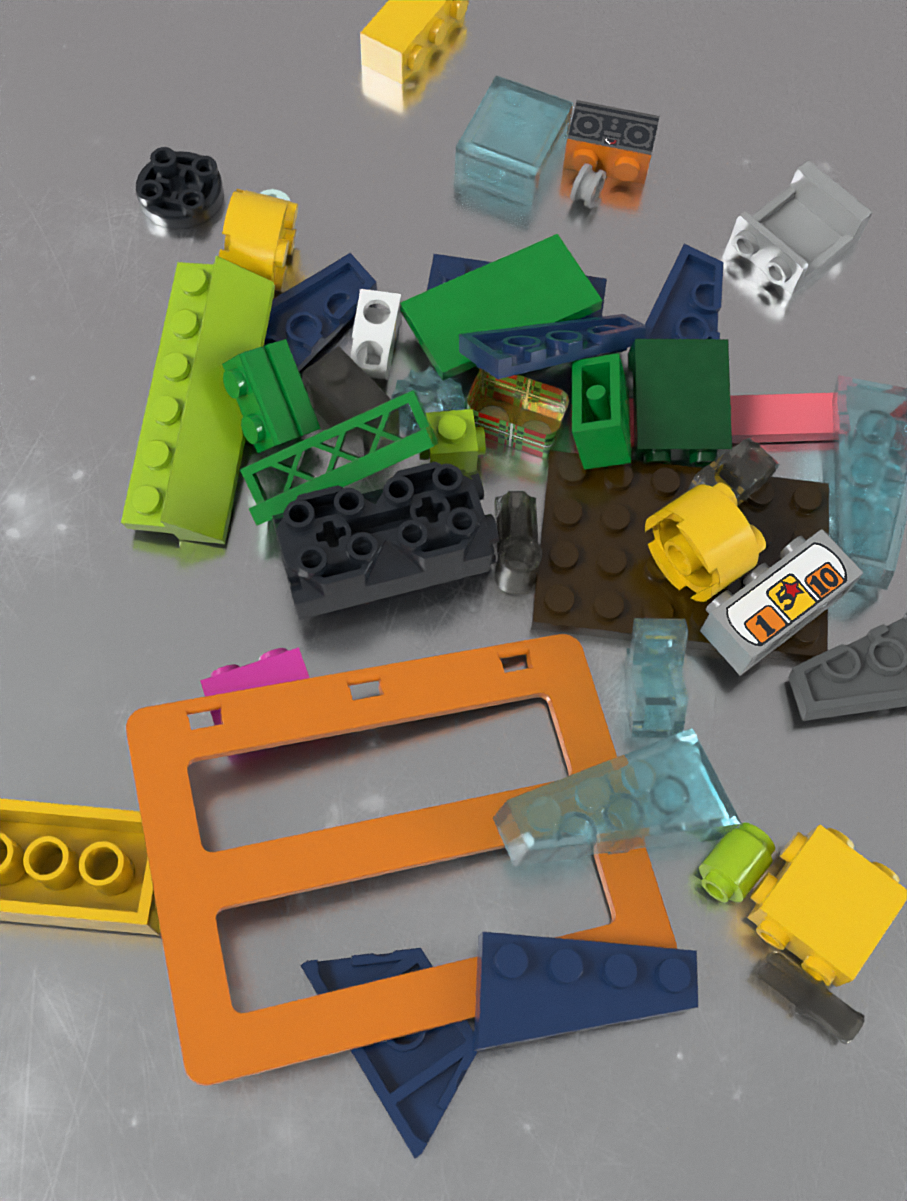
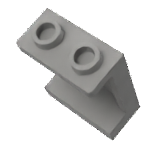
(801, 228)

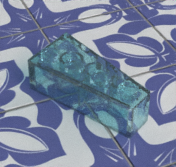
(870, 475)
(627, 803)

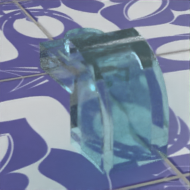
(655, 678)

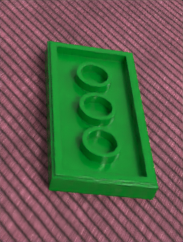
(515, 291)

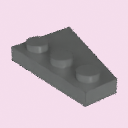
(855, 676)

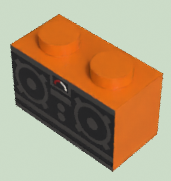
(611, 141)

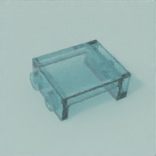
(512, 138)

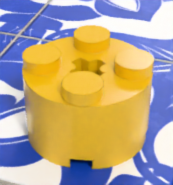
(260, 234)
(704, 540)

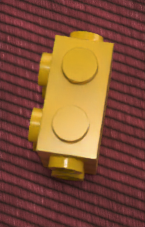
(827, 905)

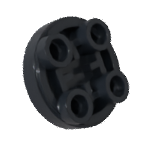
(179, 188)

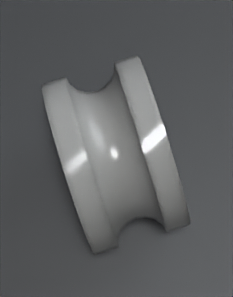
(588, 185)

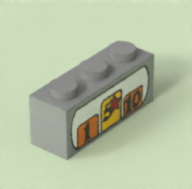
(779, 600)

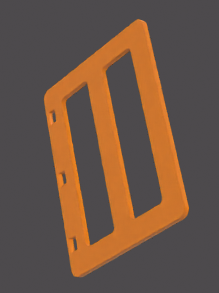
(199, 884)

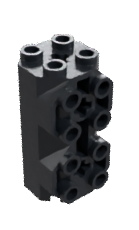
(385, 542)

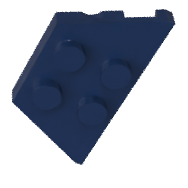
(409, 1073)

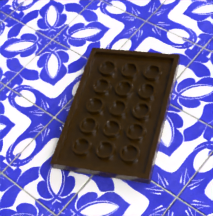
(599, 561)

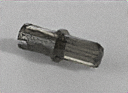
(811, 997)

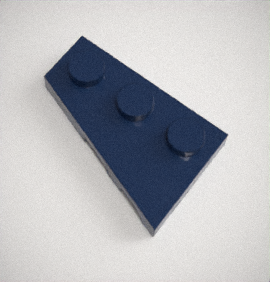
(688, 299)

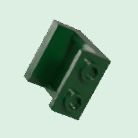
(680, 400)

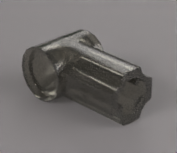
(518, 541)

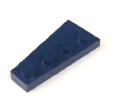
(568, 985)

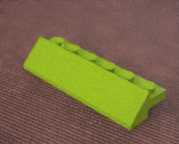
(191, 425)

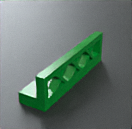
(348, 473)

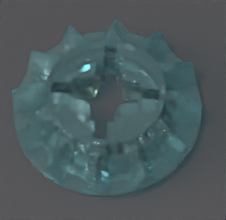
(448, 395)

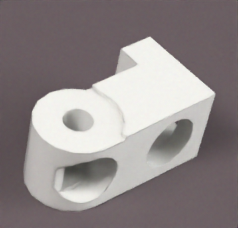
(376, 332)

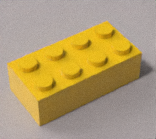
(75, 867)

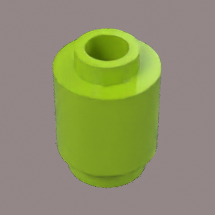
(737, 863)

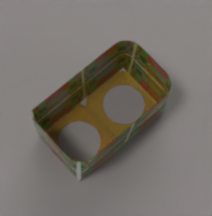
(511, 395)

